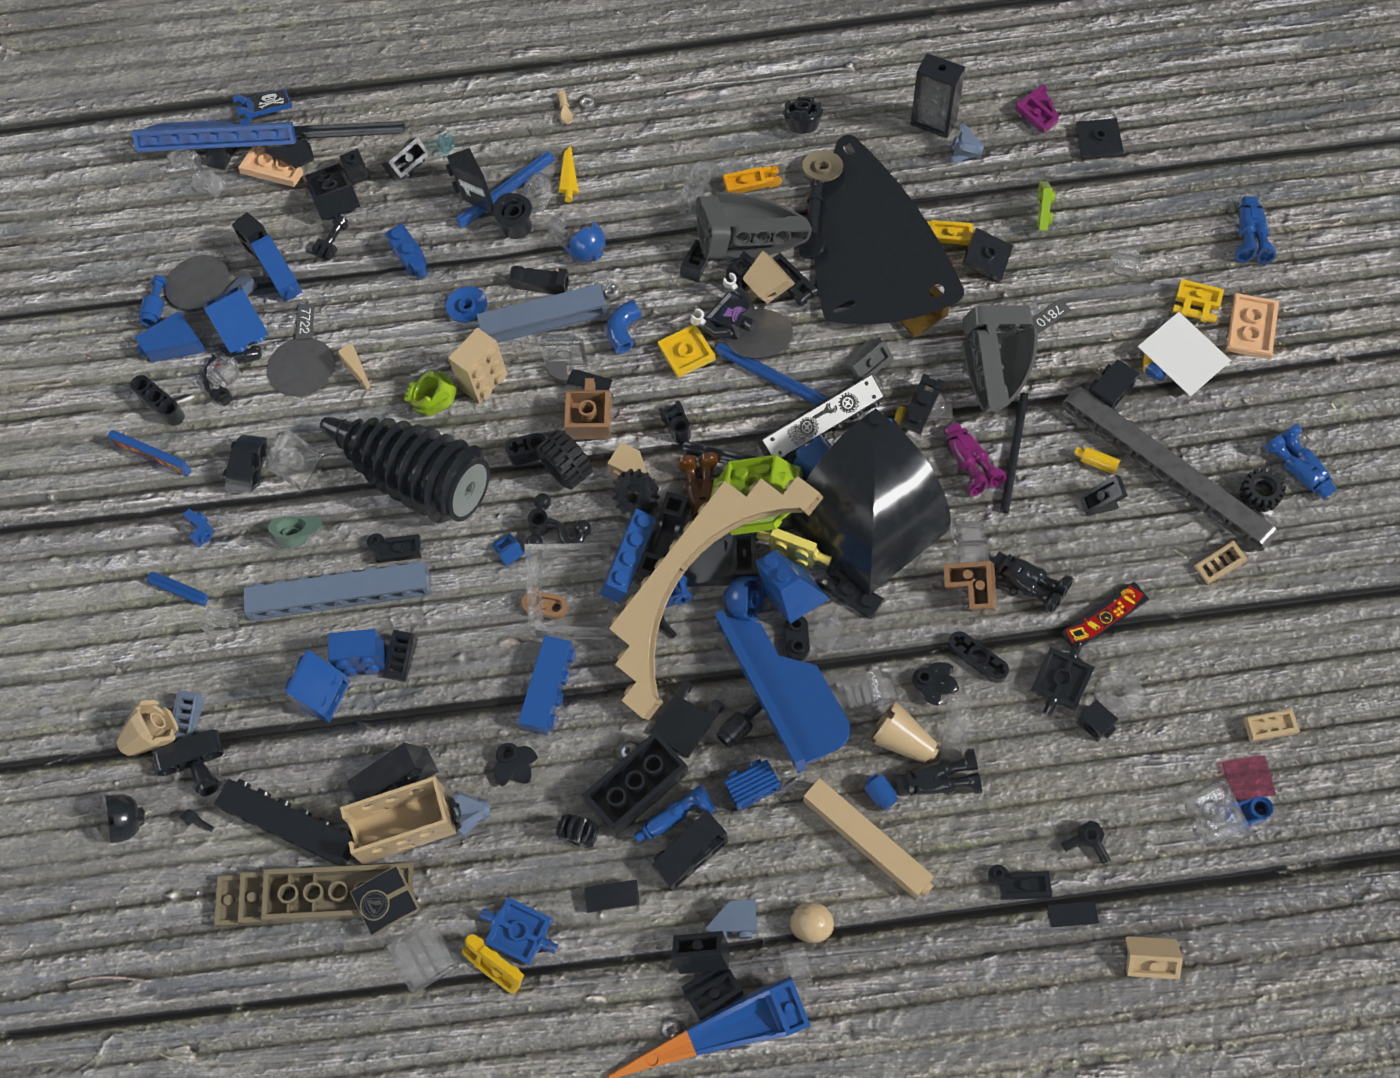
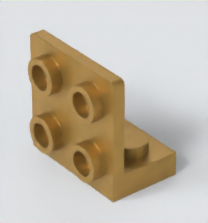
(920, 324)

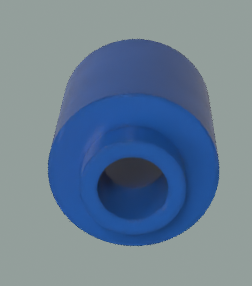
(880, 791)

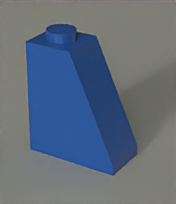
(276, 268)
(169, 340)

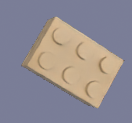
(478, 365)

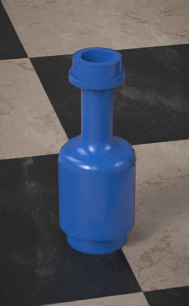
(152, 304)

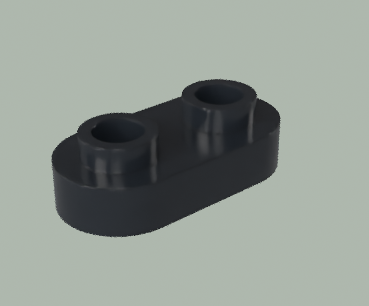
(797, 636)

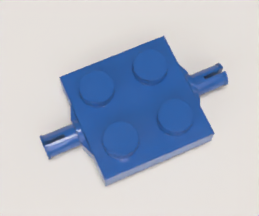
(518, 931)

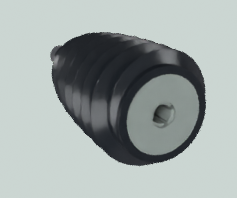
(415, 465)

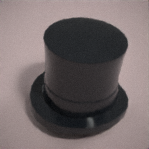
(513, 213)

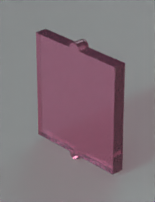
(1249, 778)

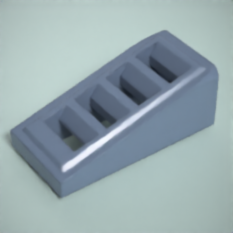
(196, 708)

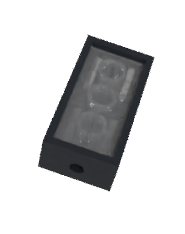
(937, 95)

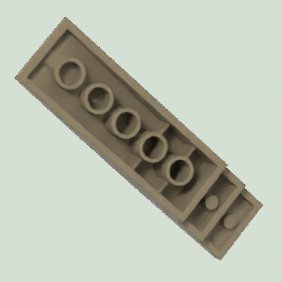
(295, 894)

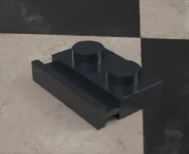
(712, 992)

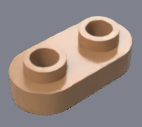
(549, 602)

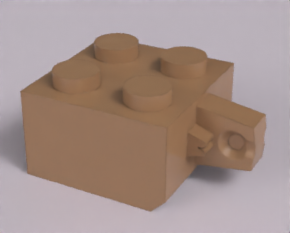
(588, 413)

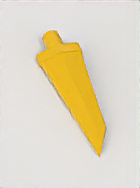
(568, 180)

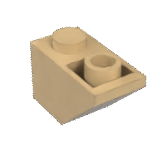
(625, 459)

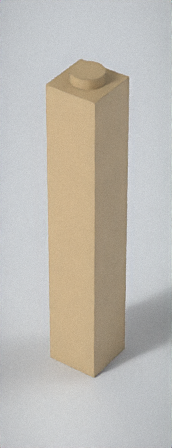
(869, 839)

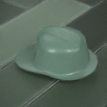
(294, 530)

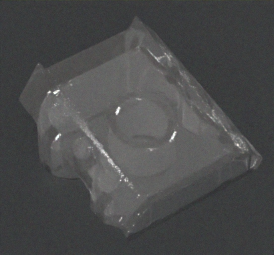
(1215, 813)

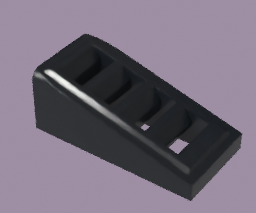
(692, 265)
(396, 637)

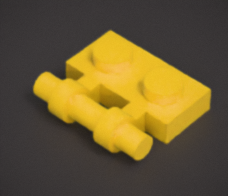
(1198, 295)

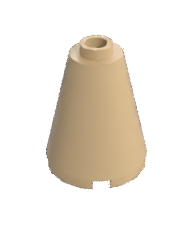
(903, 735)

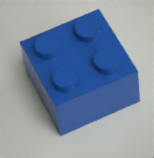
(357, 652)

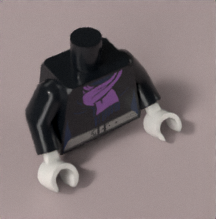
(730, 316)

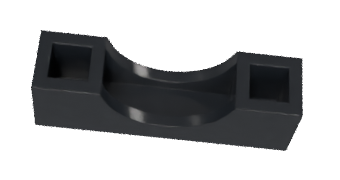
(669, 526)

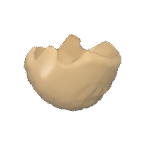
(812, 922)

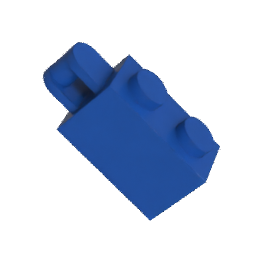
(407, 251)

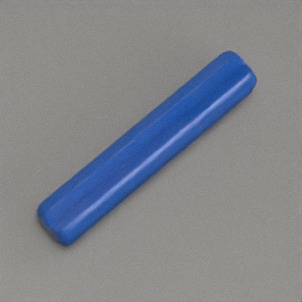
(177, 588)

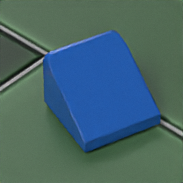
(508, 549)

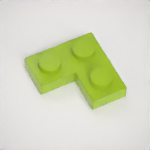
(1045, 198)

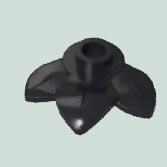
(938, 683)
(515, 767)

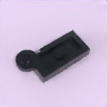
(395, 548)
(1020, 884)

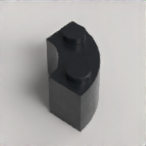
(245, 463)

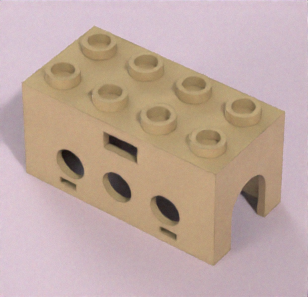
(400, 821)

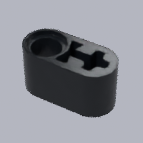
(520, 444)

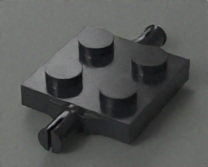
(1062, 678)

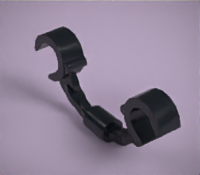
(216, 393)

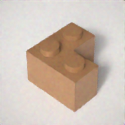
(978, 579)

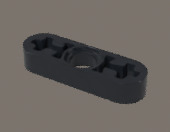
(977, 647)

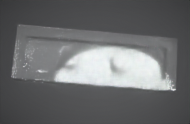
(956, 727)

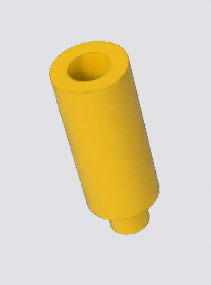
(1097, 459)

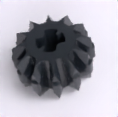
(577, 831)

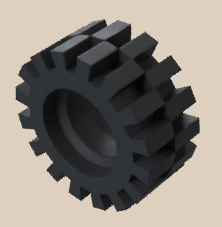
(1257, 500)

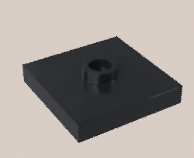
(1099, 138)
(987, 255)

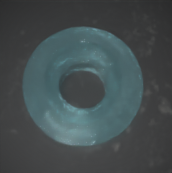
(445, 143)

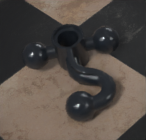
(542, 503)

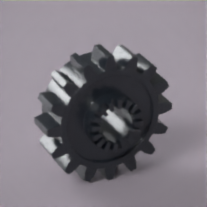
(638, 482)

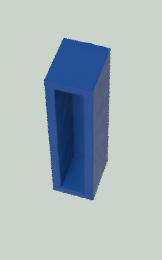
(627, 556)
(546, 685)

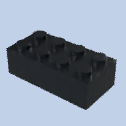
(635, 783)

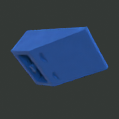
(317, 686)

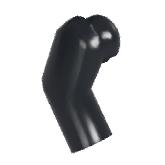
(247, 356)

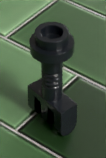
(327, 247)

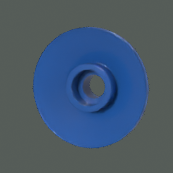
(464, 298)

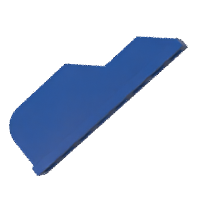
(211, 135)
(790, 693)

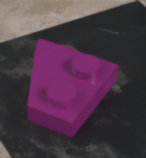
(1038, 109)

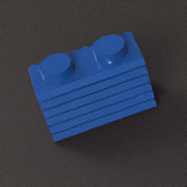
(752, 784)

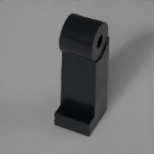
(539, 280)

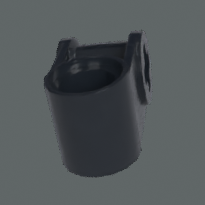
(675, 419)

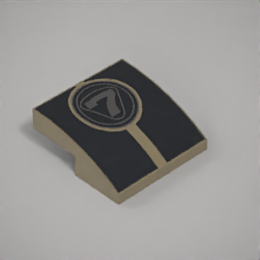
(385, 900)

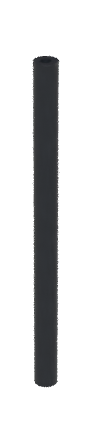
(1014, 453)

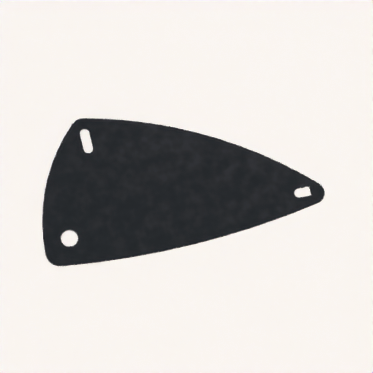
(877, 247)

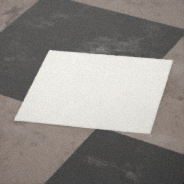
(1184, 353)

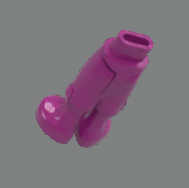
(968, 454)

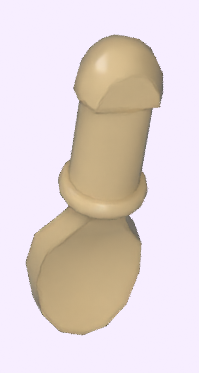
(565, 115)

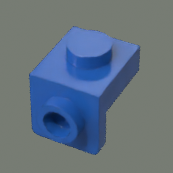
(203, 530)

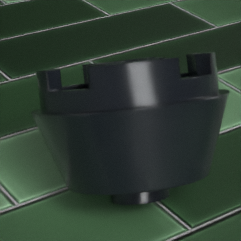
(803, 115)

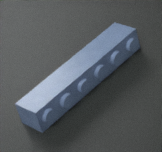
(544, 314)

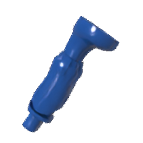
(1251, 223)
(1304, 464)
(675, 813)

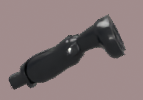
(1028, 577)
(935, 777)

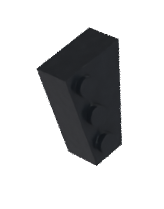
(394, 770)
(690, 850)

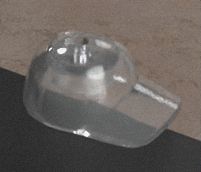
(539, 191)

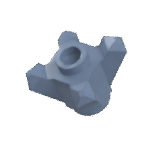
(965, 145)
(469, 811)

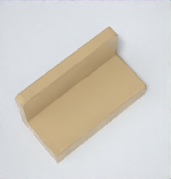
(1153, 957)

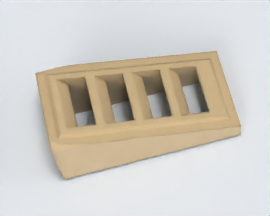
(352, 362)
(1234, 550)

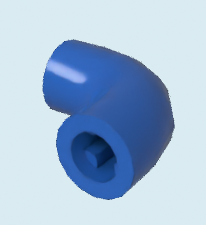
(618, 326)

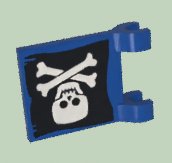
(261, 104)

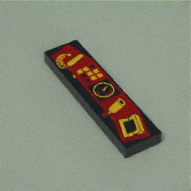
(1105, 615)

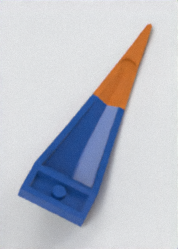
(760, 1016)

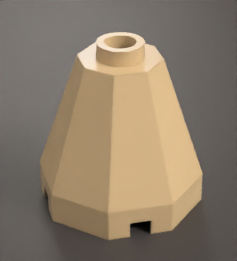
(147, 728)

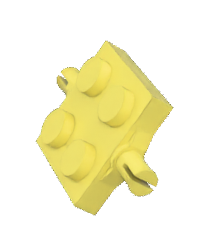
(795, 548)

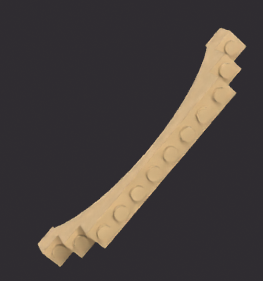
(642, 616)

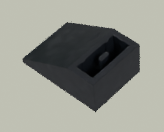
(724, 561)

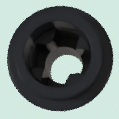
(203, 779)

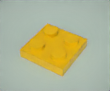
(686, 350)

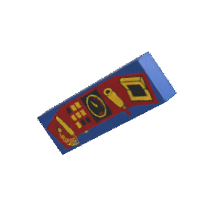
(149, 453)

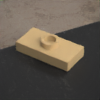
(1271, 725)

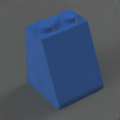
(235, 319)
(789, 586)

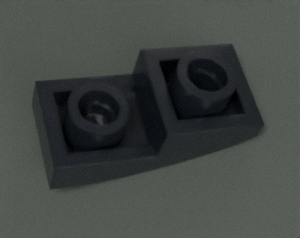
(612, 896)

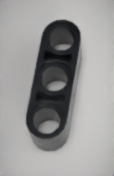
(149, 393)
(182, 753)

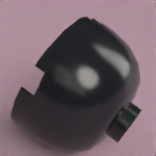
(123, 817)

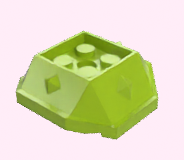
(745, 472)

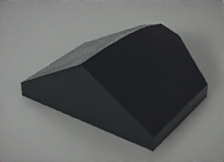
(292, 154)

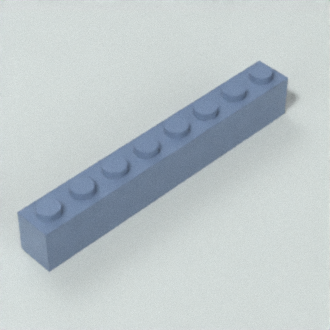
(337, 591)

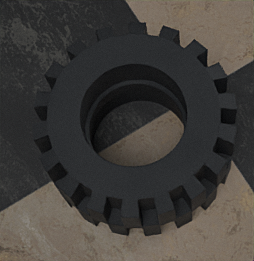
(564, 459)

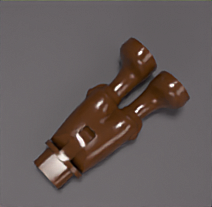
(698, 492)

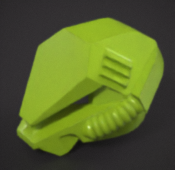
(432, 400)

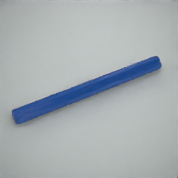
(507, 187)
(770, 374)

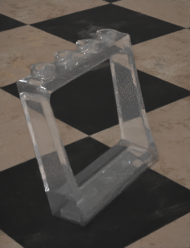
(533, 555)

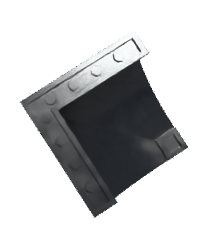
(876, 502)

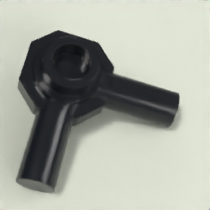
(1089, 834)

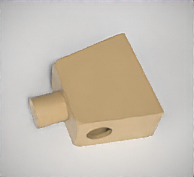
(766, 279)

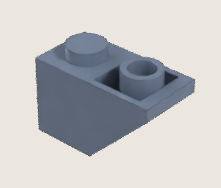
(736, 919)

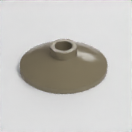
(822, 165)

